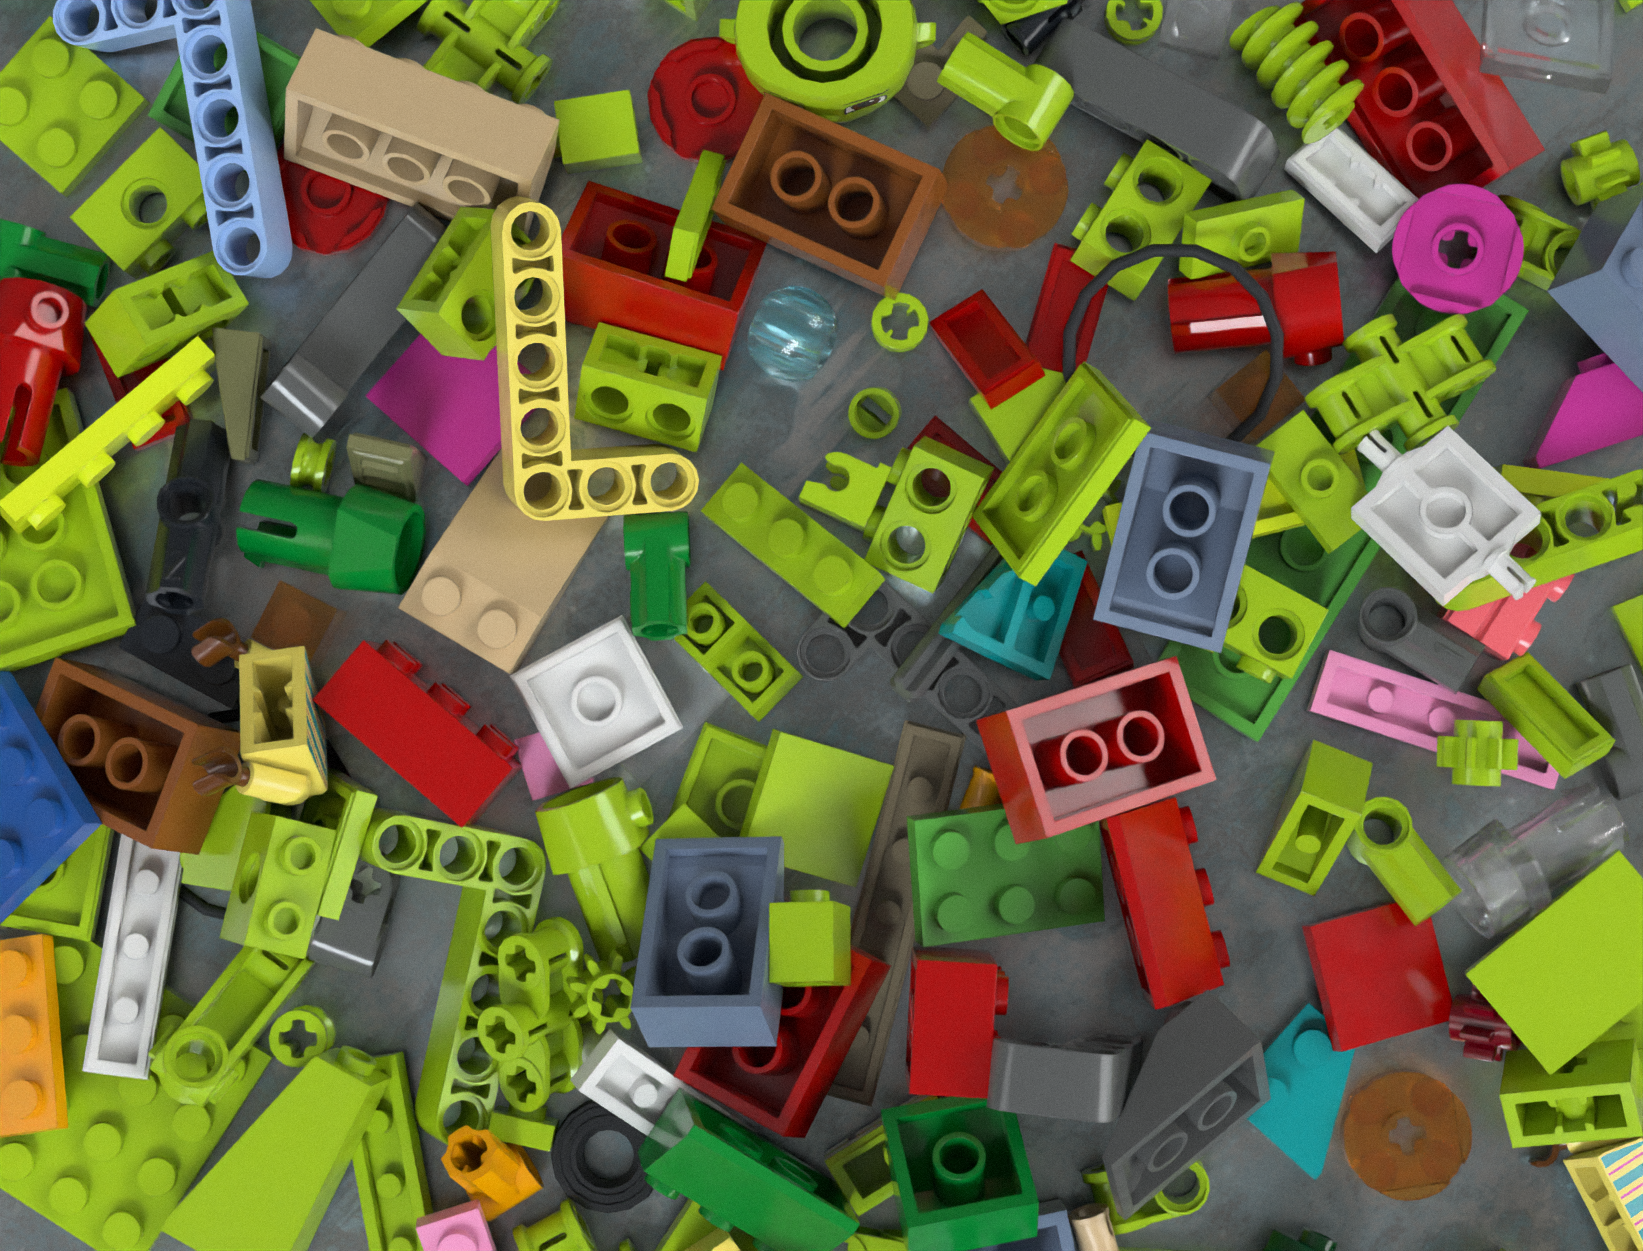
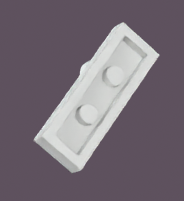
(631, 1080)

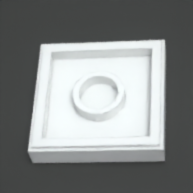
(596, 701)

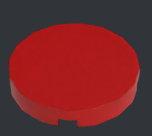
(702, 99)
(327, 212)

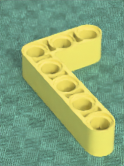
(549, 390)

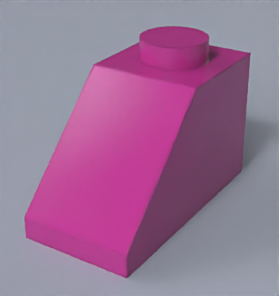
(1588, 414)

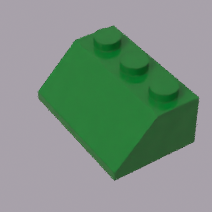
(743, 1180)

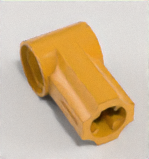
(491, 1170)

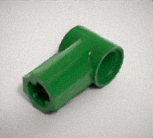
(32, 255)
(657, 560)

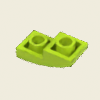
(735, 653)

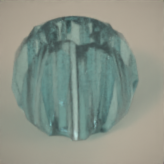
(792, 333)

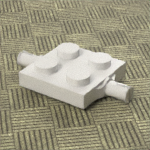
(1445, 515)

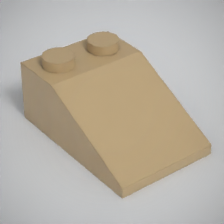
(499, 571)

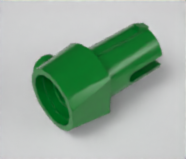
(357, 540)

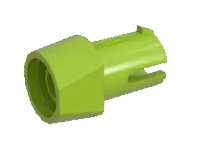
(596, 841)

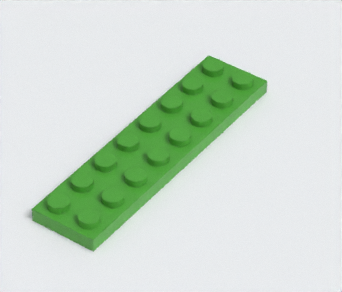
(1299, 559)

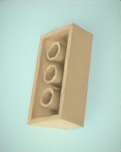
(412, 131)

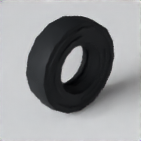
(575, 1176)

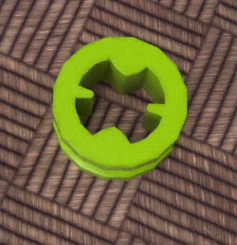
(1121, 29)
(915, 334)
(313, 463)

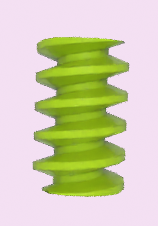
(1296, 70)

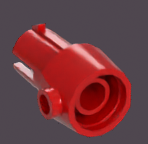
(1222, 314)
(38, 345)

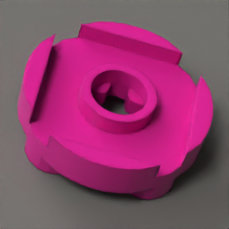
(1437, 218)

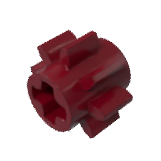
(1480, 1027)

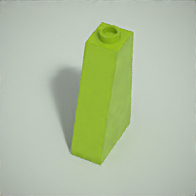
(287, 1164)

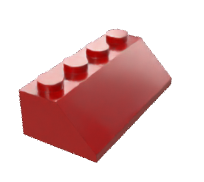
(1423, 98)

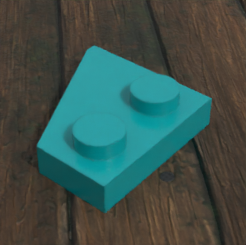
(1016, 620)
(1304, 1089)

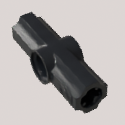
(186, 547)

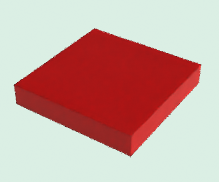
(1377, 975)

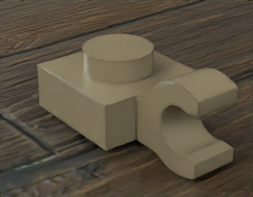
(921, 93)

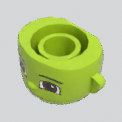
(839, 88)

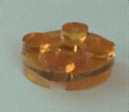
(1015, 222)
(1435, 1156)

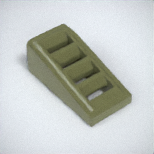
(242, 374)
(387, 465)

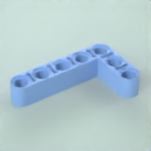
(209, 99)

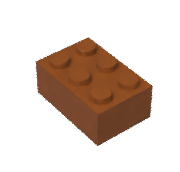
(830, 196)
(134, 753)

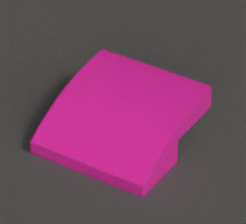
(446, 405)

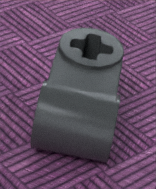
(362, 930)

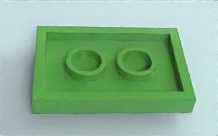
(982, 885)

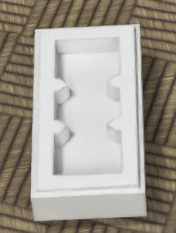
(1352, 187)

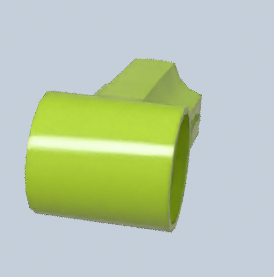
(1020, 99)
(1404, 866)

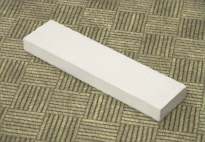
(134, 961)

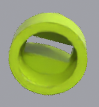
(868, 423)

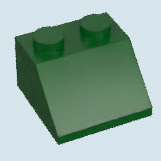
(959, 1175)

